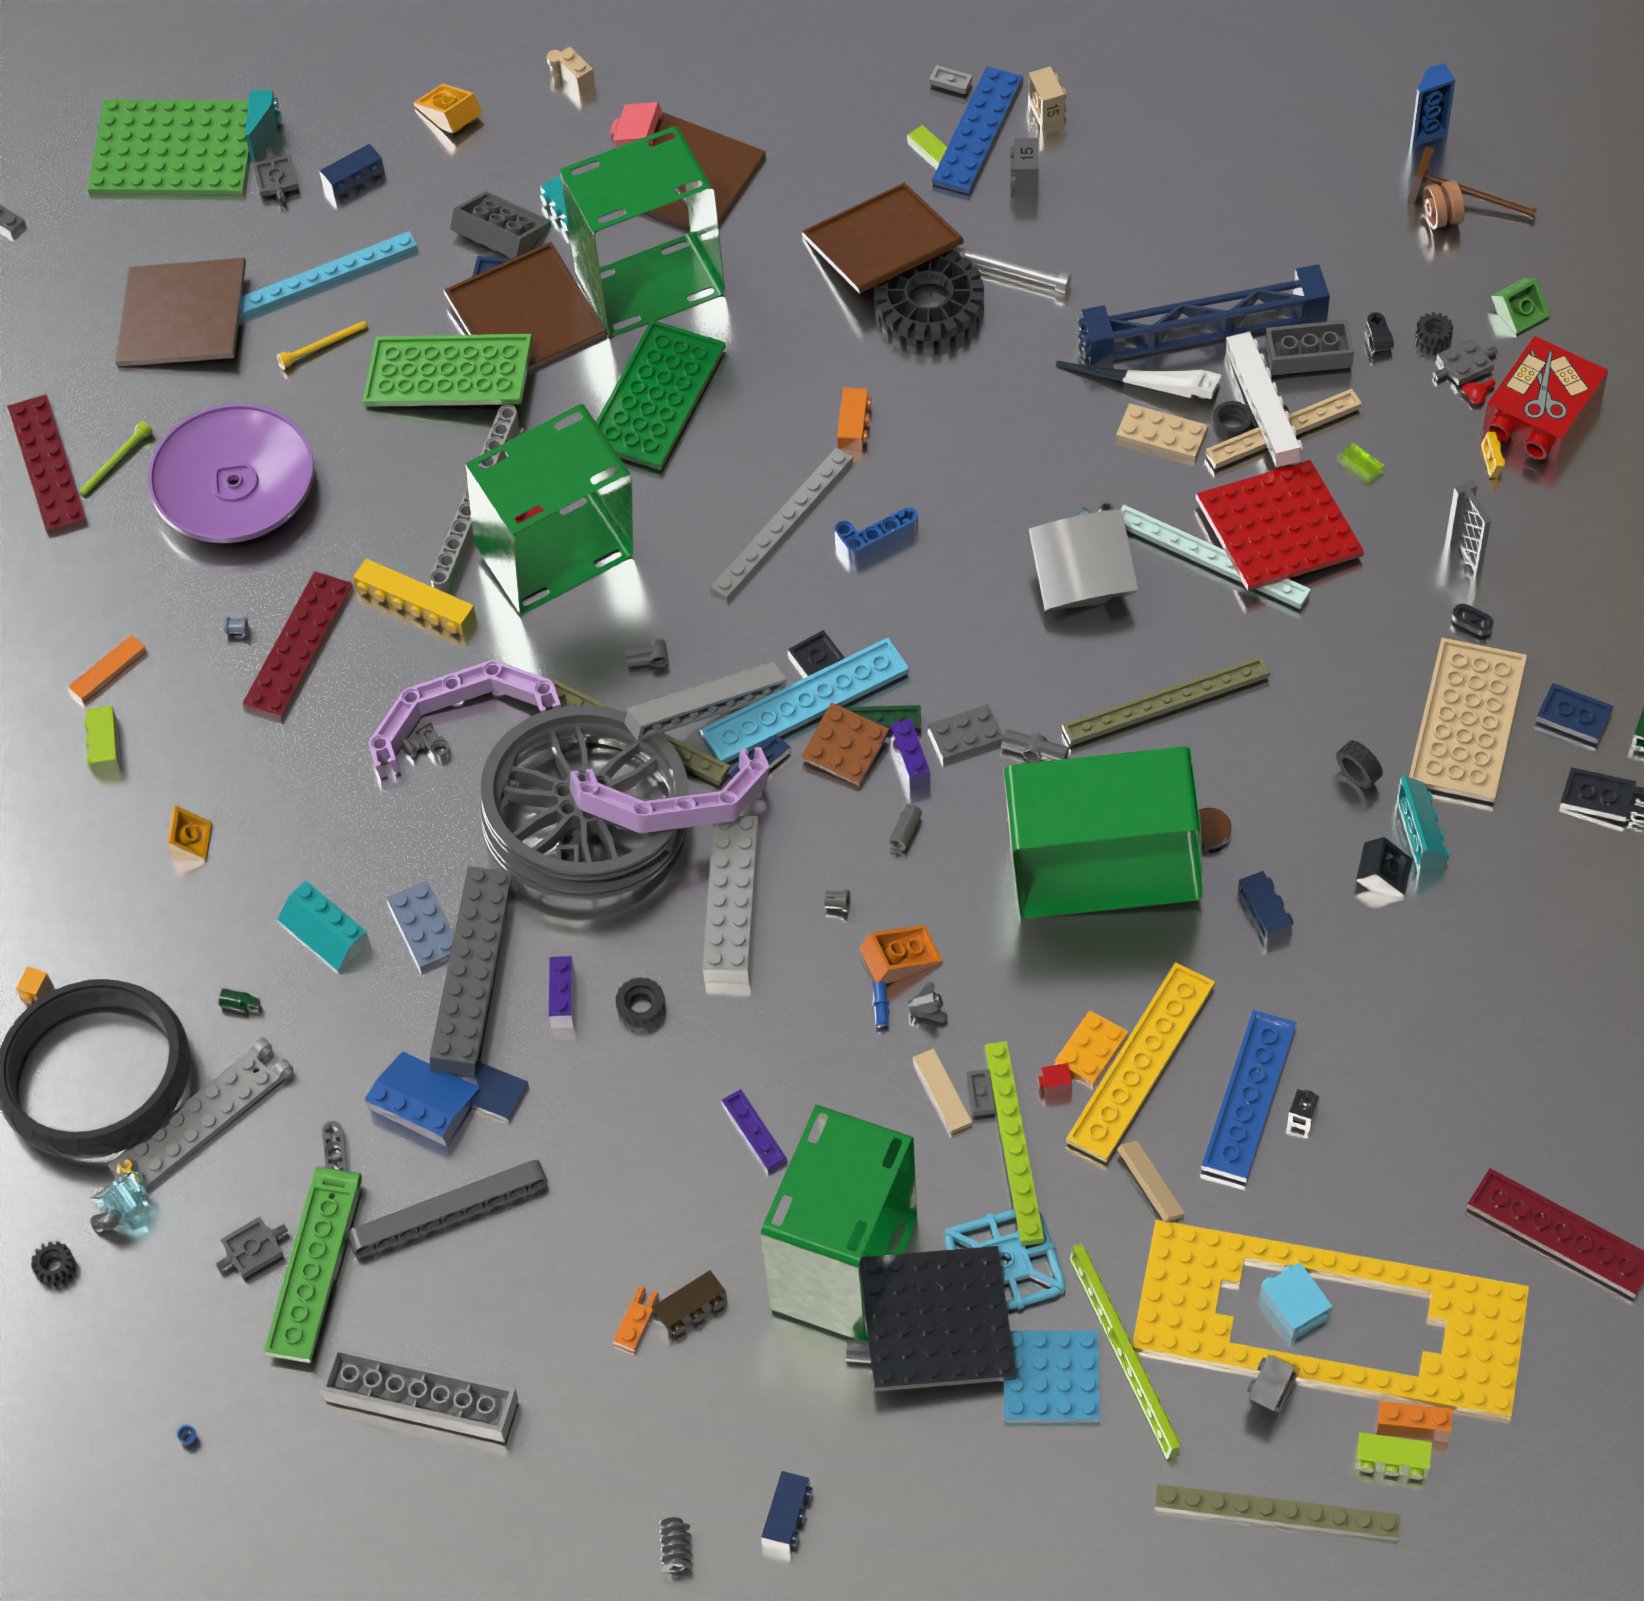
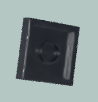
(815, 653)

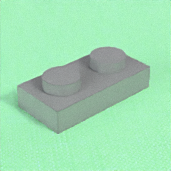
(950, 79)

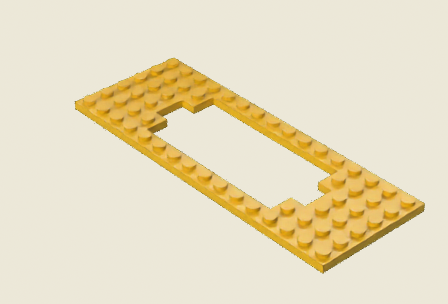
(1480, 1317)

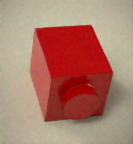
(1055, 1080)

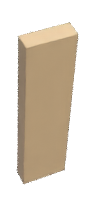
(942, 1091)
(1151, 1181)

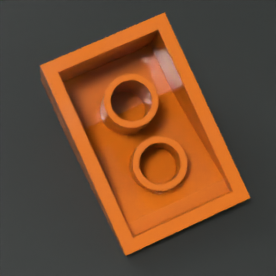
(899, 953)

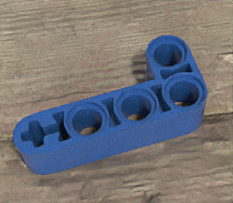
(847, 537)

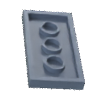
(422, 925)

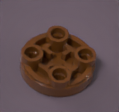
(1214, 828)

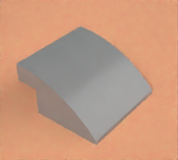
(1083, 560)

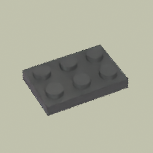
(965, 733)

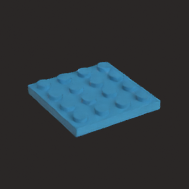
(1054, 1378)

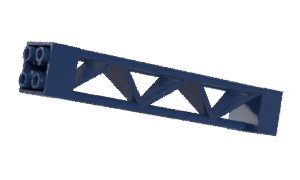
(1305, 306)

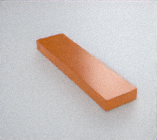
(107, 668)

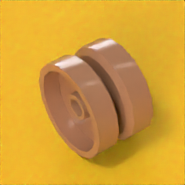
(1443, 204)

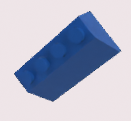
(1433, 104)

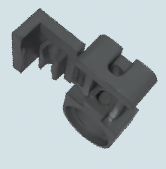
(426, 738)

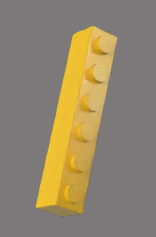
(414, 597)

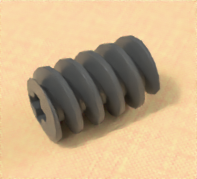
(673, 1544)

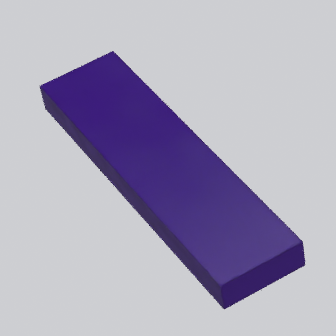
(754, 1131)

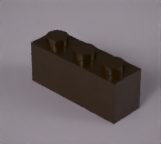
(689, 1304)

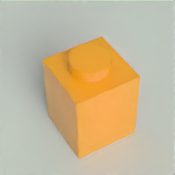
(33, 985)

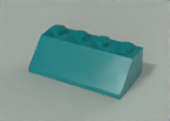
(1422, 825)
(323, 926)

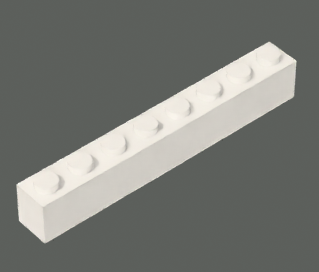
(1263, 399)

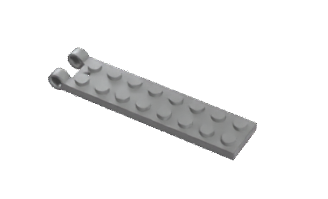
(204, 1114)

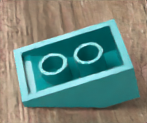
(261, 120)

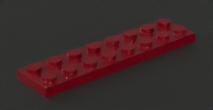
(47, 464)
(297, 645)
(1559, 1232)

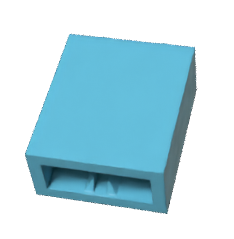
(1295, 1300)

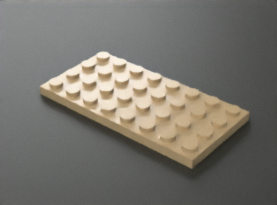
(1467, 719)

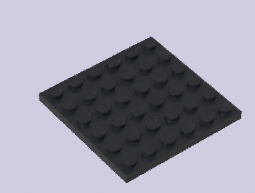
(936, 1318)

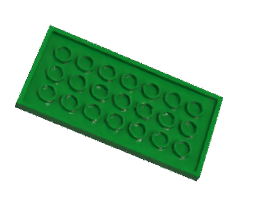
(658, 392)

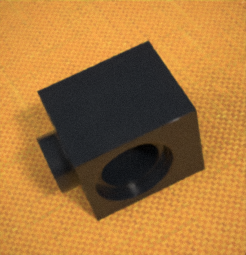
(1300, 1116)

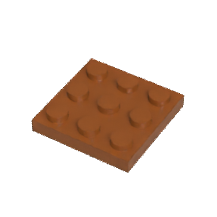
(845, 744)

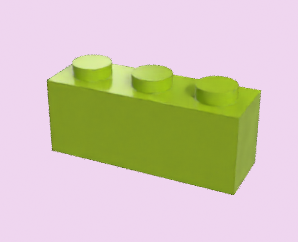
(102, 740)
(1393, 1455)

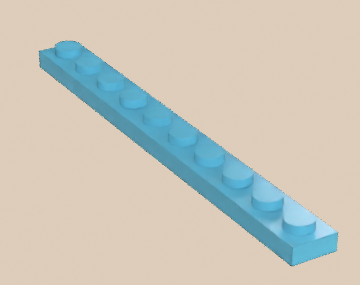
(327, 274)

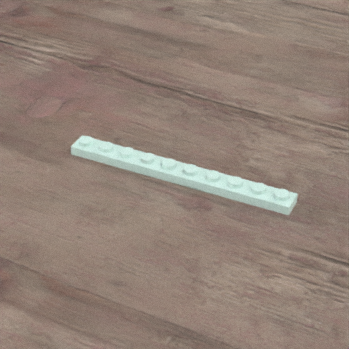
(1205, 554)

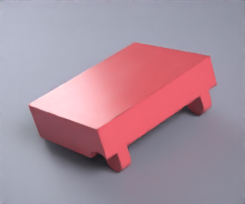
(636, 123)

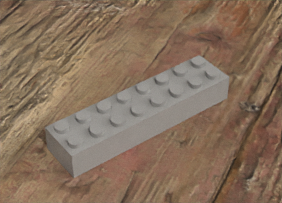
(731, 901)
(419, 1394)

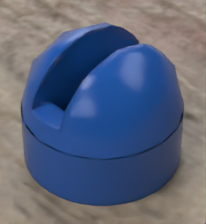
(181, 1433)

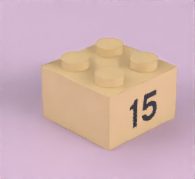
(1046, 96)

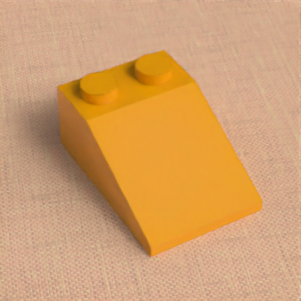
(449, 107)

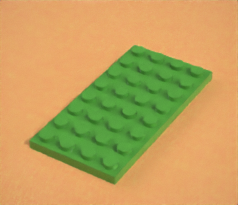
(448, 370)

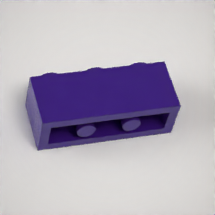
(910, 754)
(561, 992)

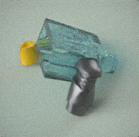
(121, 1201)

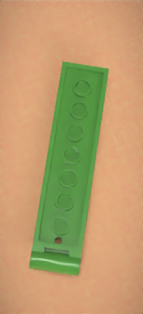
(313, 1263)

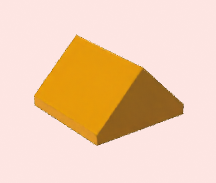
(188, 836)

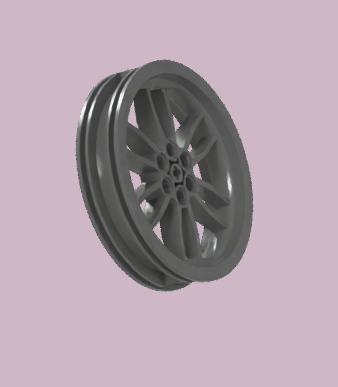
(566, 878)

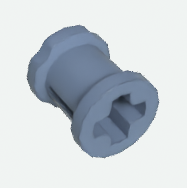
(235, 626)

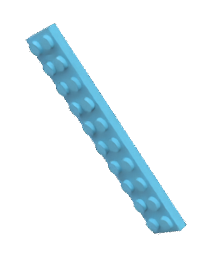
(805, 700)

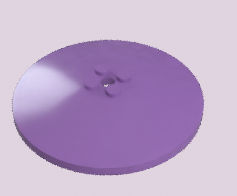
(225, 444)

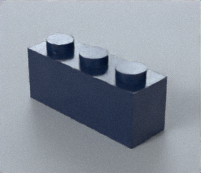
(352, 170)
(1265, 907)
(786, 1512)

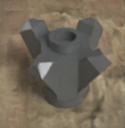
(928, 1004)

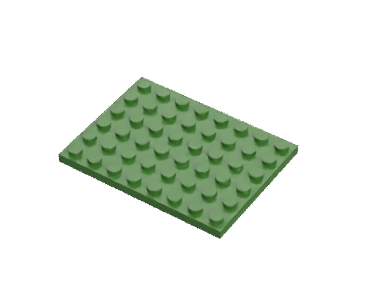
(170, 148)

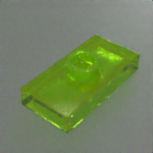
(1361, 462)

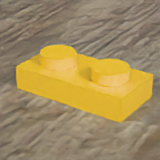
(1493, 458)

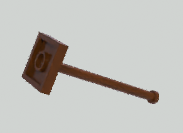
(1423, 175)

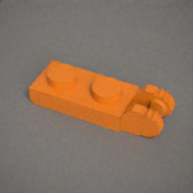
(635, 1321)

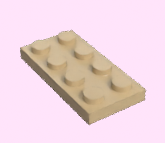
(1161, 432)

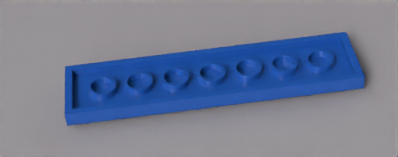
(977, 130)
(1249, 1096)

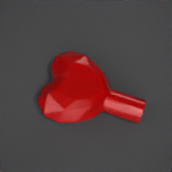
(1476, 391)

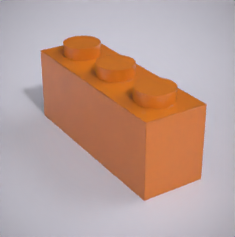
(853, 419)
(1414, 1421)

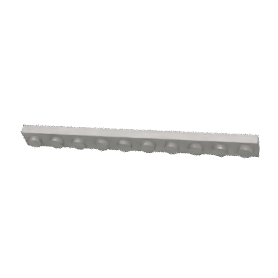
(781, 524)

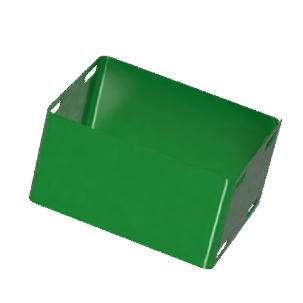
(639, 181)
(551, 472)
(1104, 832)
(843, 1207)

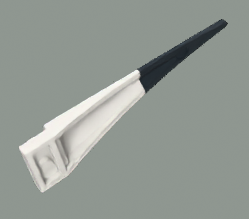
(1181, 383)

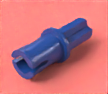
(880, 1004)

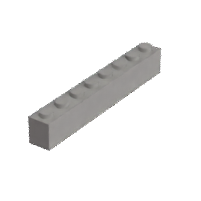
(704, 701)

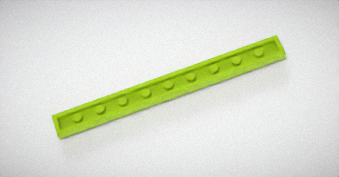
(1014, 1144)
(1126, 1355)

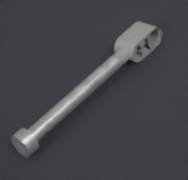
(1060, 281)

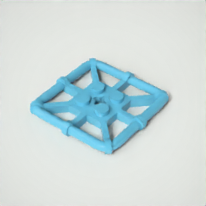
(1010, 1247)

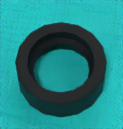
(1234, 408)

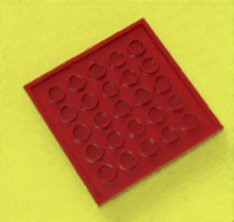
(1279, 525)

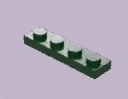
(889, 714)

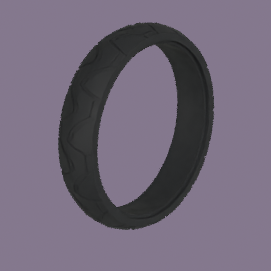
(125, 1132)

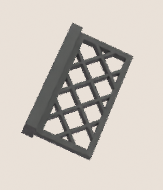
(1469, 524)

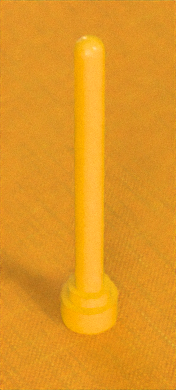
(286, 359)

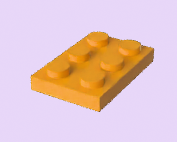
(1091, 1047)

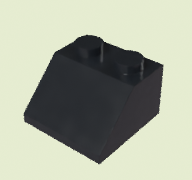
(1384, 867)

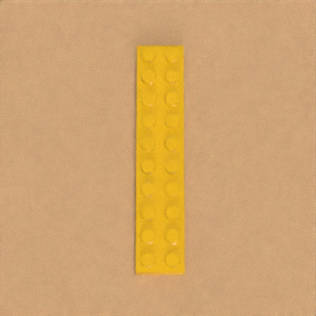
(1140, 1062)

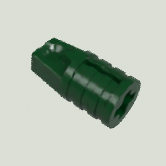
(238, 1001)

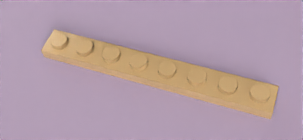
(1302, 420)

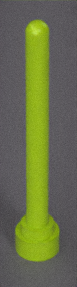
(142, 431)

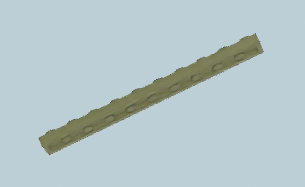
(1165, 700)
(692, 758)
(1277, 1512)

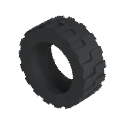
(1359, 764)
(640, 986)

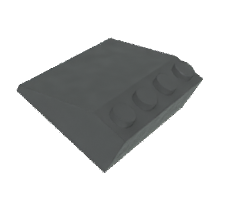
(498, 224)

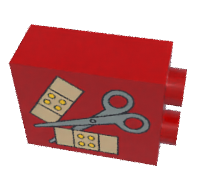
(1545, 399)

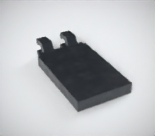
(1603, 796)

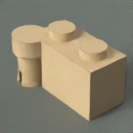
(571, 68)

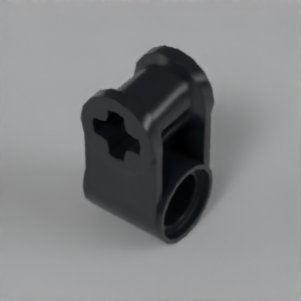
(1378, 333)

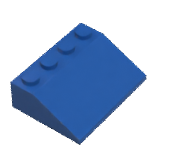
(421, 1098)

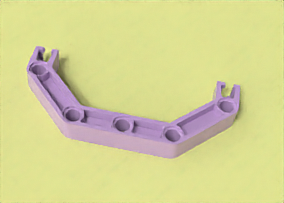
(451, 690)
(675, 811)

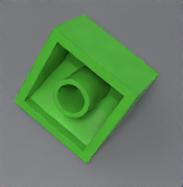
(1521, 304)

